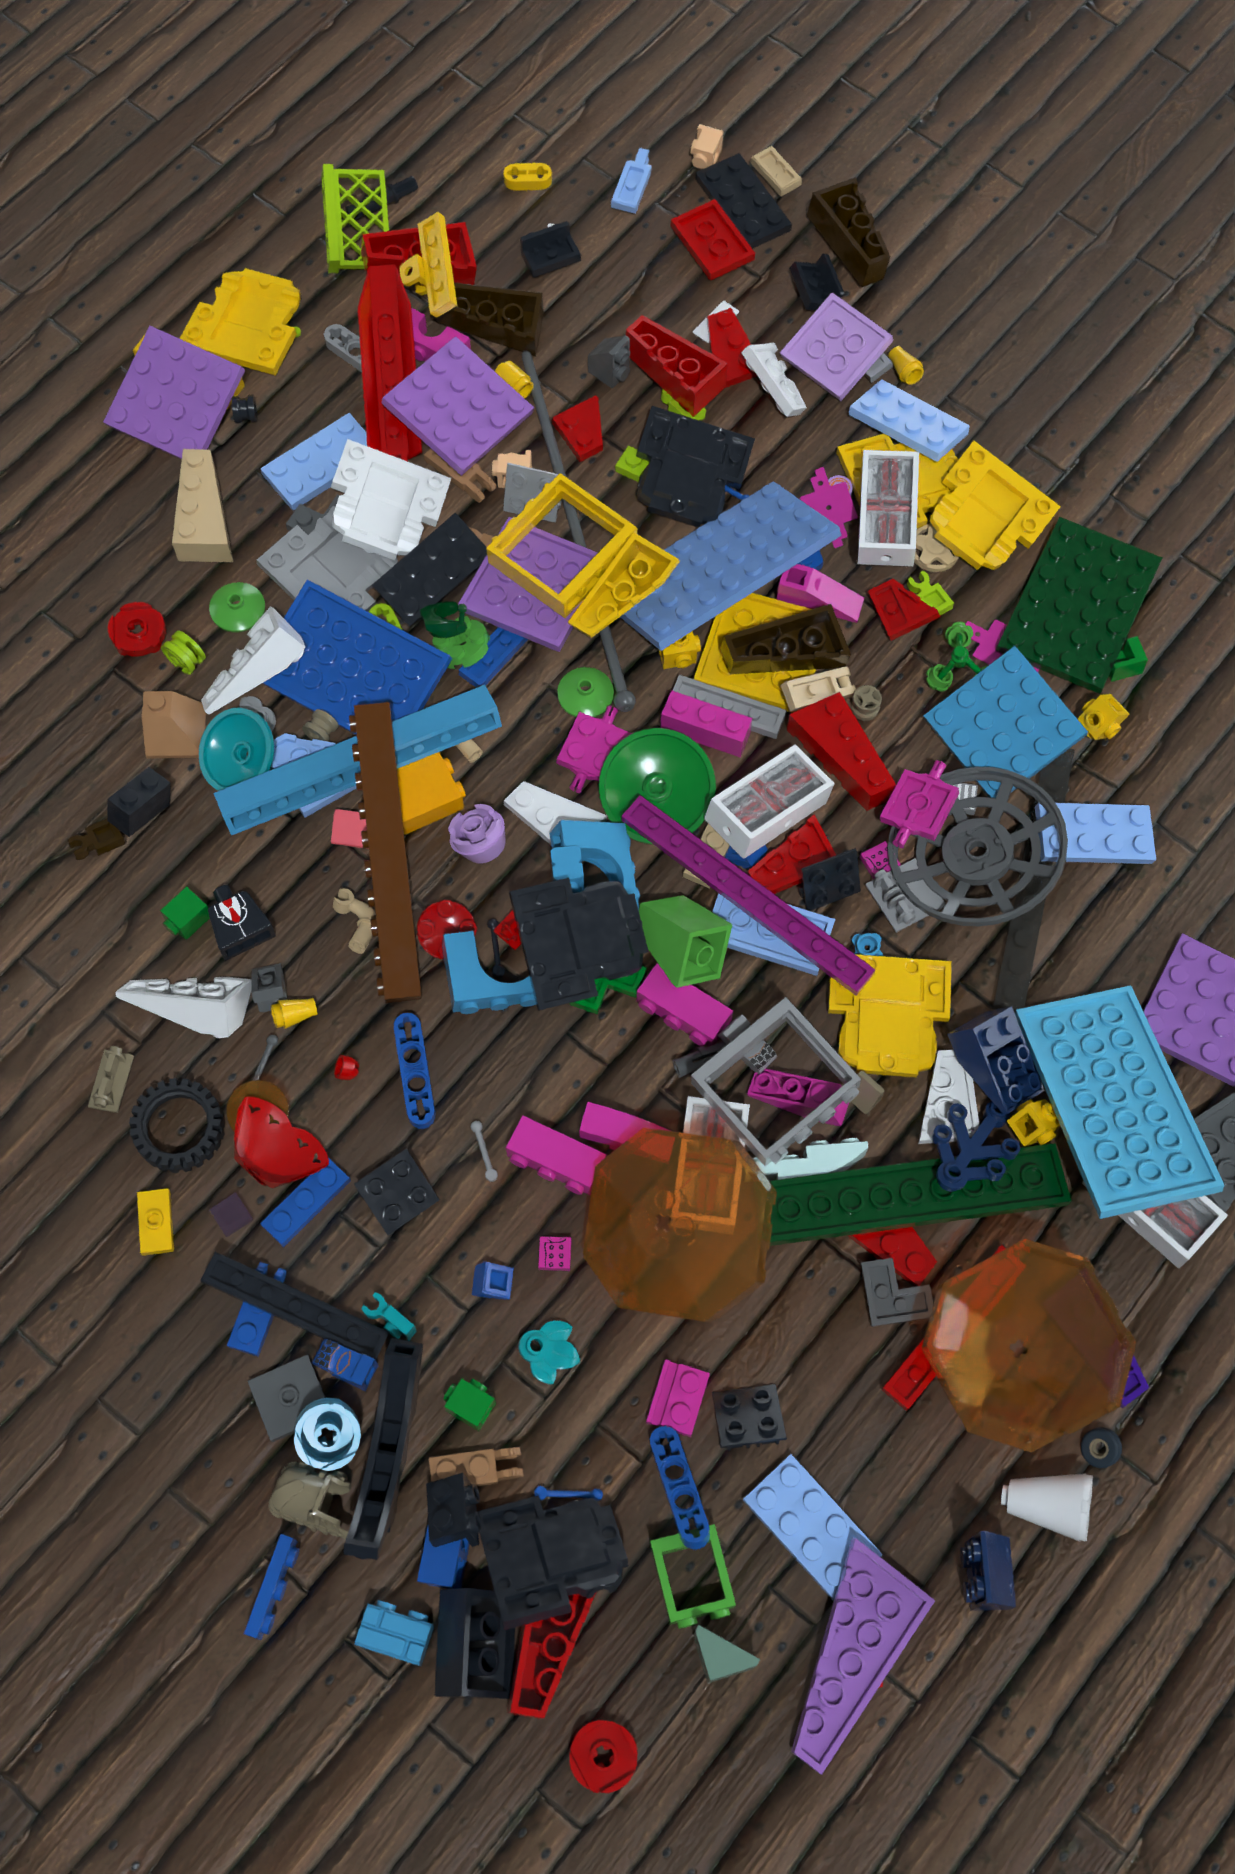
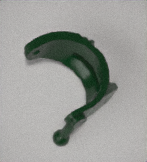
(434, 615)

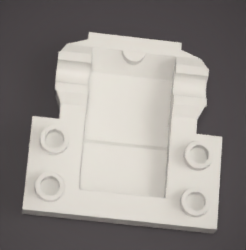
(385, 500)

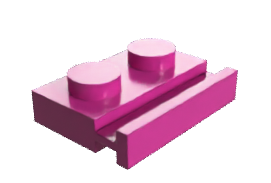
(678, 1397)

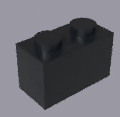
(138, 801)

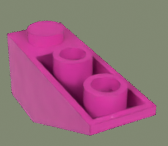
(813, 589)
(795, 1093)

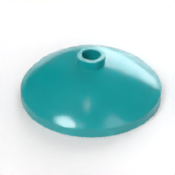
(226, 746)

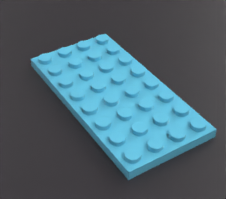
(1118, 1102)

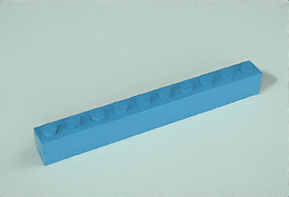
(334, 767)

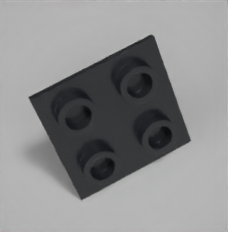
(830, 880)
(396, 1191)
(748, 1416)

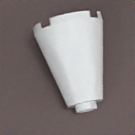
(1052, 1502)

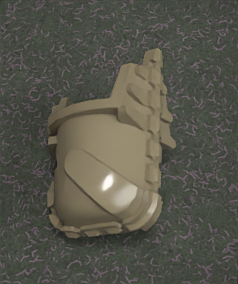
(308, 1496)

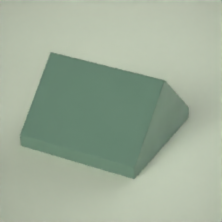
(720, 1657)

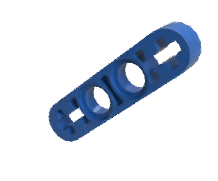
(412, 1070)
(681, 1486)

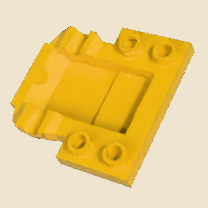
(247, 320)
(929, 476)
(989, 510)
(893, 1015)

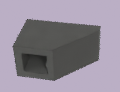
(610, 360)

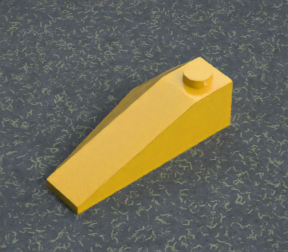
(628, 580)

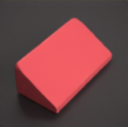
(347, 828)

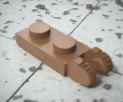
(465, 481)
(476, 1465)

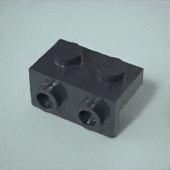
(549, 249)
(816, 281)
(453, 1511)

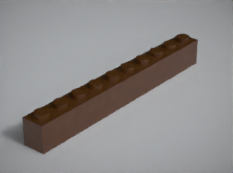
(387, 853)

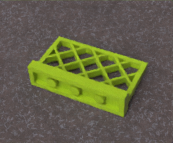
(332, 213)

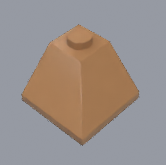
(172, 725)

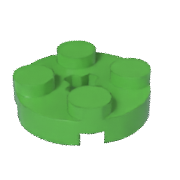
(472, 651)

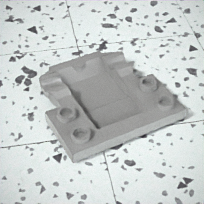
(326, 562)

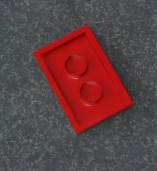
(712, 239)

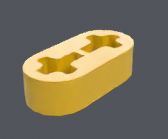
(527, 176)

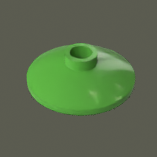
(238, 616)
(590, 702)

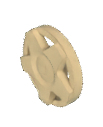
(932, 550)

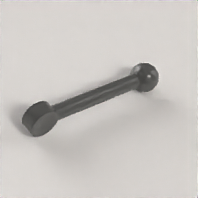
(272, 1040)

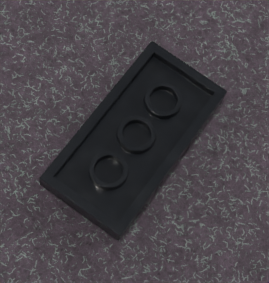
(744, 200)
(431, 570)

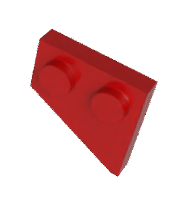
(581, 428)
(900, 609)

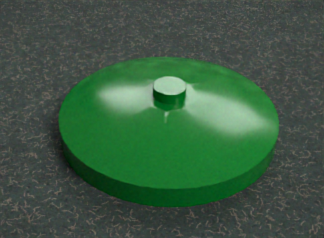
(664, 770)

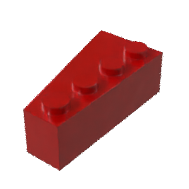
(402, 244)
(676, 364)
(842, 746)
(542, 1658)

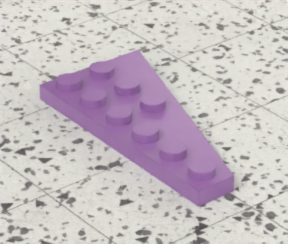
(864, 1636)

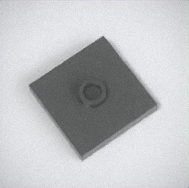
(284, 1394)

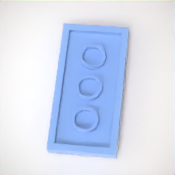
(909, 420)
(313, 463)
(1101, 834)
(754, 939)
(806, 1522)

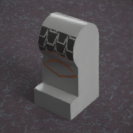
(760, 1056)

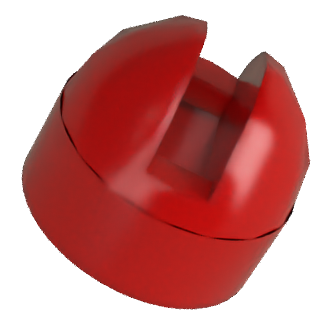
(346, 1068)

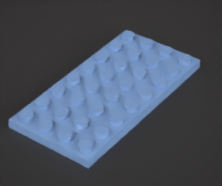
(730, 561)

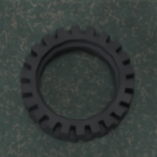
(158, 1096)

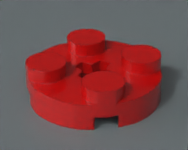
(142, 643)
(623, 1762)

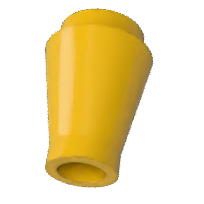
(907, 367)
(290, 1012)

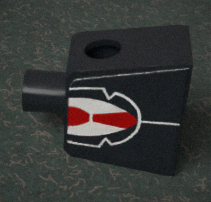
(238, 922)

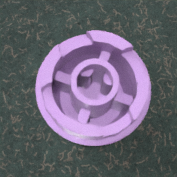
(478, 834)

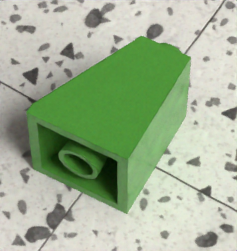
(685, 939)

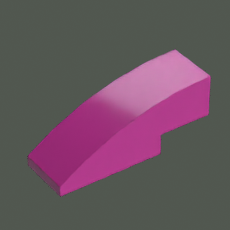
(611, 1126)

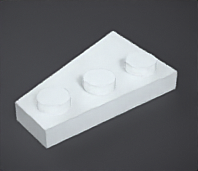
(764, 363)
(544, 809)
(948, 1086)

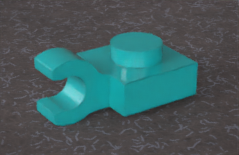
(395, 1322)

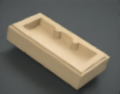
(776, 171)

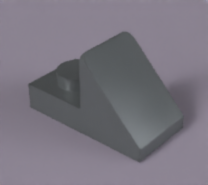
(268, 986)

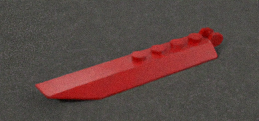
(386, 358)

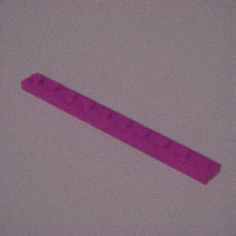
(748, 895)

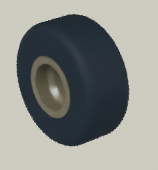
(1112, 1444)

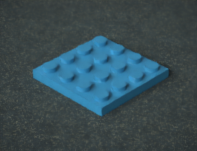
(1005, 720)

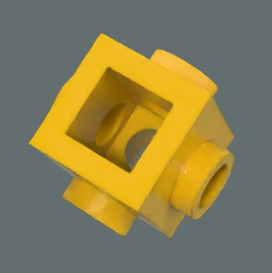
(681, 653)
(1103, 717)
(1034, 1122)

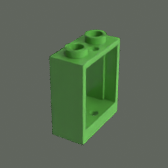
(689, 1616)

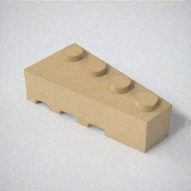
(200, 518)

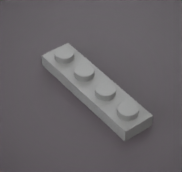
(766, 718)

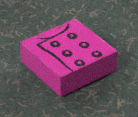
(877, 859)
(555, 1253)

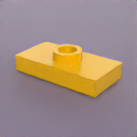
(155, 1222)

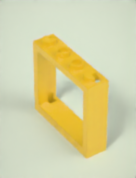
(532, 514)

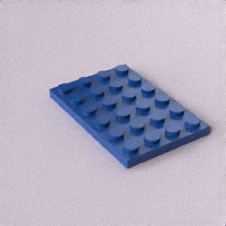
(355, 660)

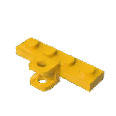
(433, 267)

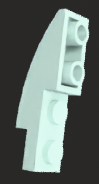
(818, 1159)

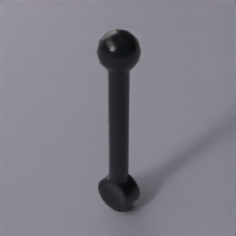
(497, 970)

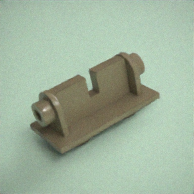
(111, 1080)

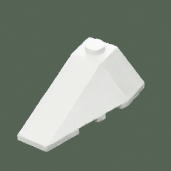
(267, 653)
(203, 1007)

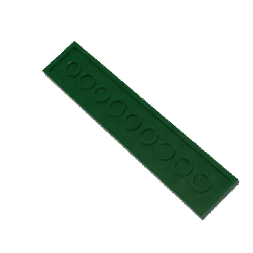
(911, 1196)

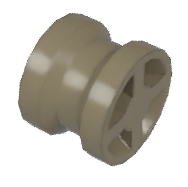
(864, 696)
(320, 725)

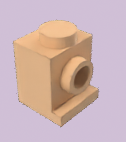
(706, 146)
(499, 466)

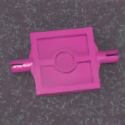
(589, 746)
(919, 804)

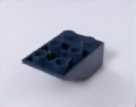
(997, 1058)
(988, 1572)

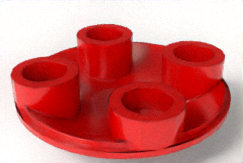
(441, 919)

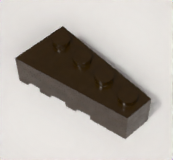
(850, 230)
(497, 315)
(788, 644)

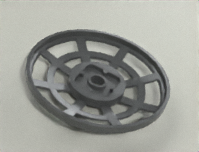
(998, 845)

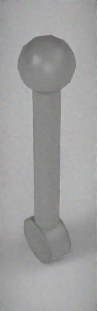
(491, 1174)

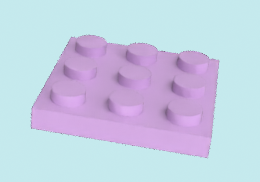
(836, 346)

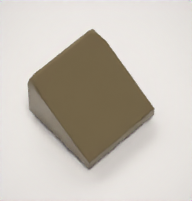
(869, 1093)

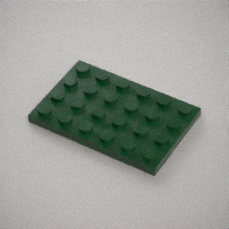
(1080, 604)

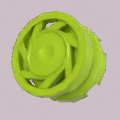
(183, 652)

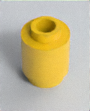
(515, 378)

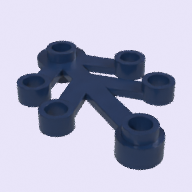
(971, 1148)

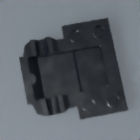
(689, 466)
(577, 938)
(548, 1555)

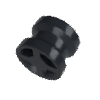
(244, 408)

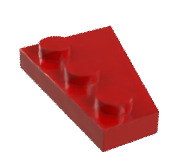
(727, 342)
(783, 865)
(909, 1253)

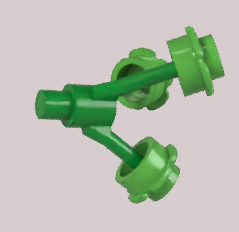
(958, 637)

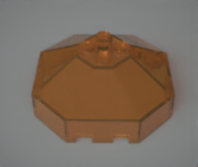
(716, 1226)
(1071, 1335)

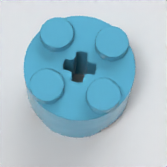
(322, 1452)

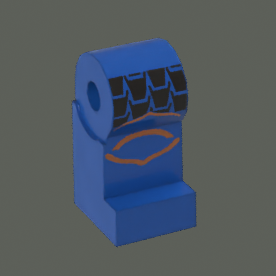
(345, 1364)

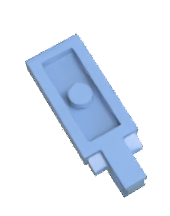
(632, 183)

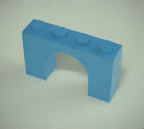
(602, 845)
(470, 986)

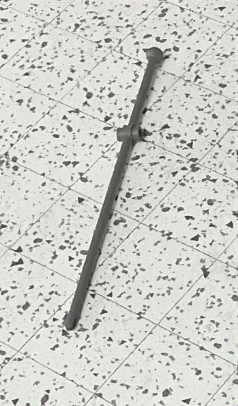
(624, 699)

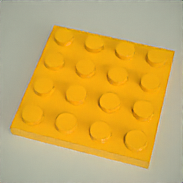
(745, 614)

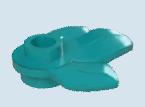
(554, 1350)

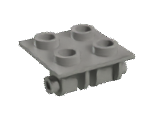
(524, 484)
(895, 904)

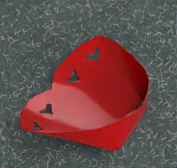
(274, 1148)

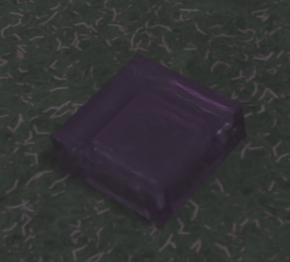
(231, 1214)

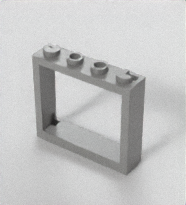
(745, 1042)

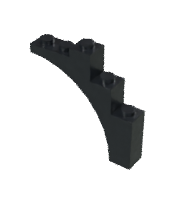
(388, 1450)

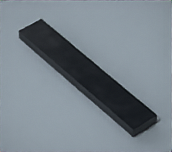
(293, 1306)

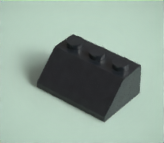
(472, 1646)

